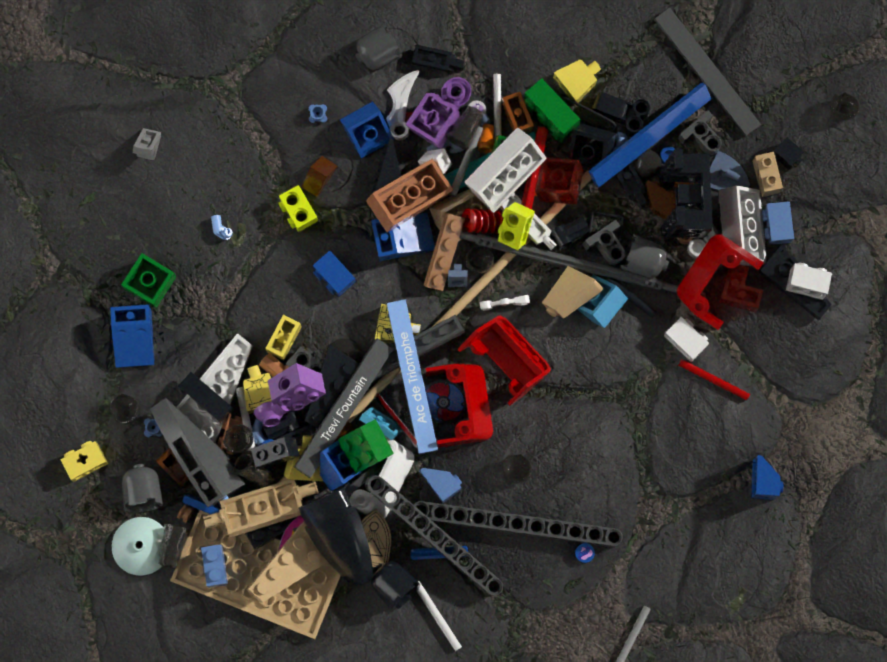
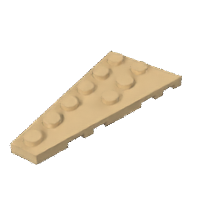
(291, 563)

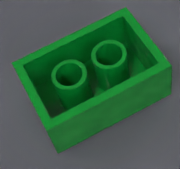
(551, 111)

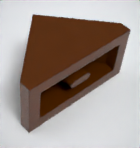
(318, 176)

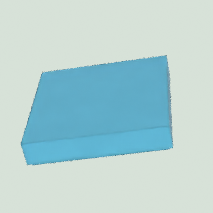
(386, 424)

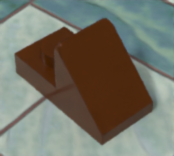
(172, 467)

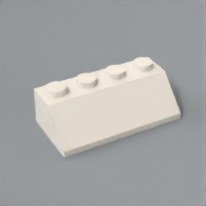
(505, 169)
(743, 220)

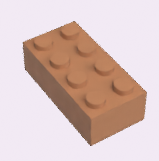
(409, 195)

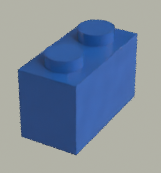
(333, 273)

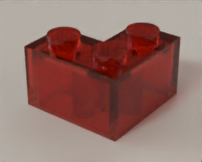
(736, 293)

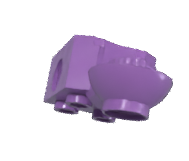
(438, 114)
(290, 392)

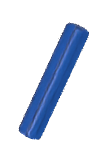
(430, 553)

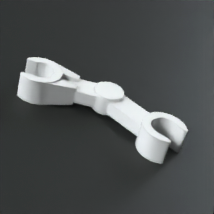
(521, 300)

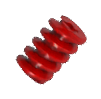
(482, 220)

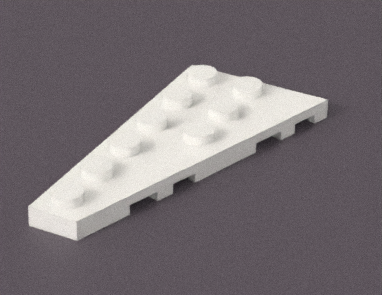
(221, 378)

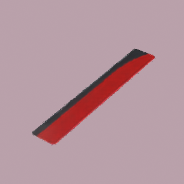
(399, 423)

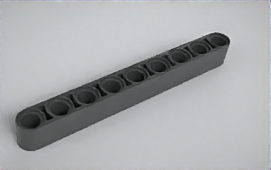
(443, 539)

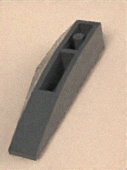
(197, 454)

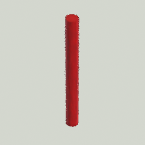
(713, 379)

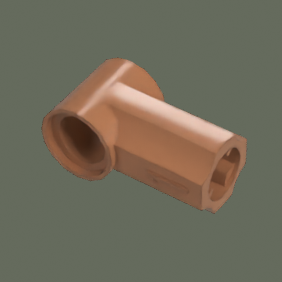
(272, 365)

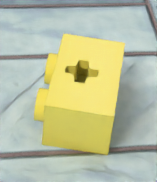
(283, 337)
(94, 460)

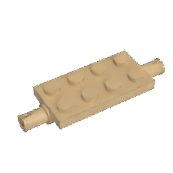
(261, 507)

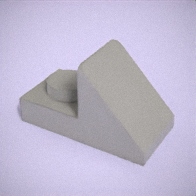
(147, 144)

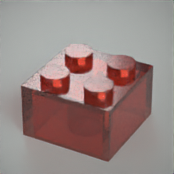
(559, 181)

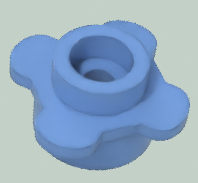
(318, 108)
(148, 428)

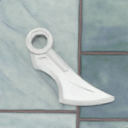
(400, 92)

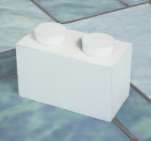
(809, 281)
(686, 338)

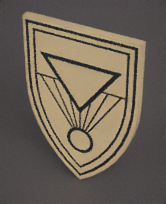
(378, 537)

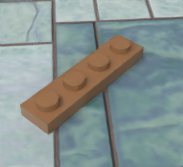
(444, 251)

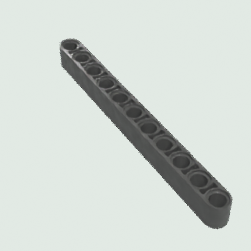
(526, 524)

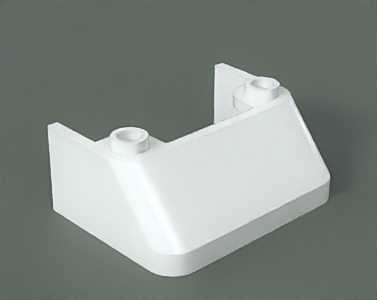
(394, 472)

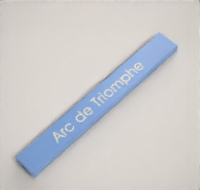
(412, 376)

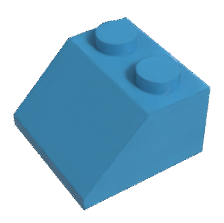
(605, 304)

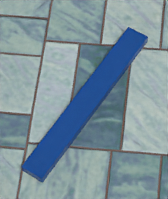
(650, 135)

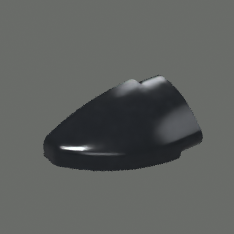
(339, 535)

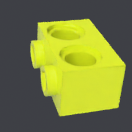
(301, 207)
(519, 227)

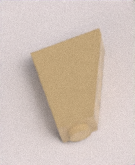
(570, 293)

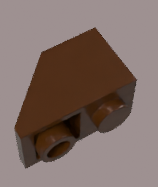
(659, 199)

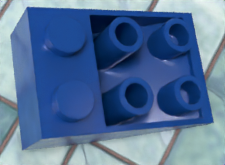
(405, 240)
(132, 336)

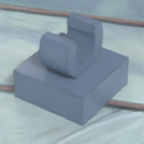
(457, 277)

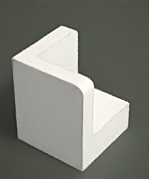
(440, 158)

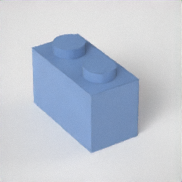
(778, 223)
(214, 566)

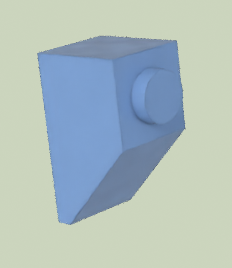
(442, 483)

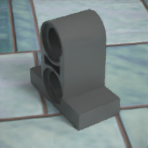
(702, 140)
(606, 249)

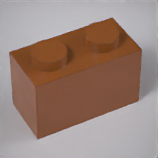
(517, 112)

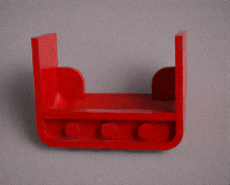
(716, 252)
(510, 353)
(479, 425)

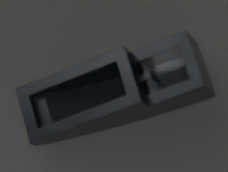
(205, 397)

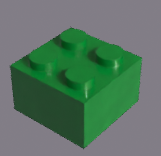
(148, 280)
(365, 446)

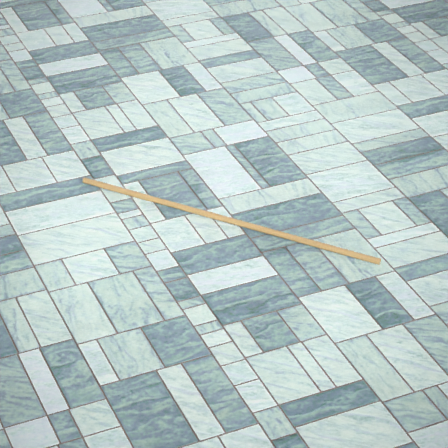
(460, 305)

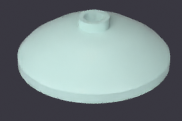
(124, 549)

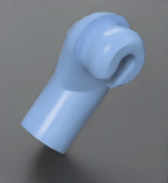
(219, 230)

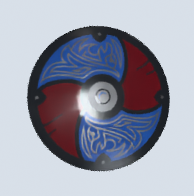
(445, 400)

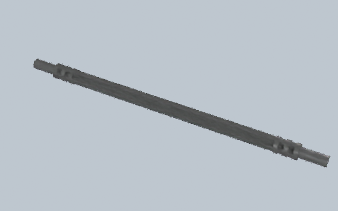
(575, 263)

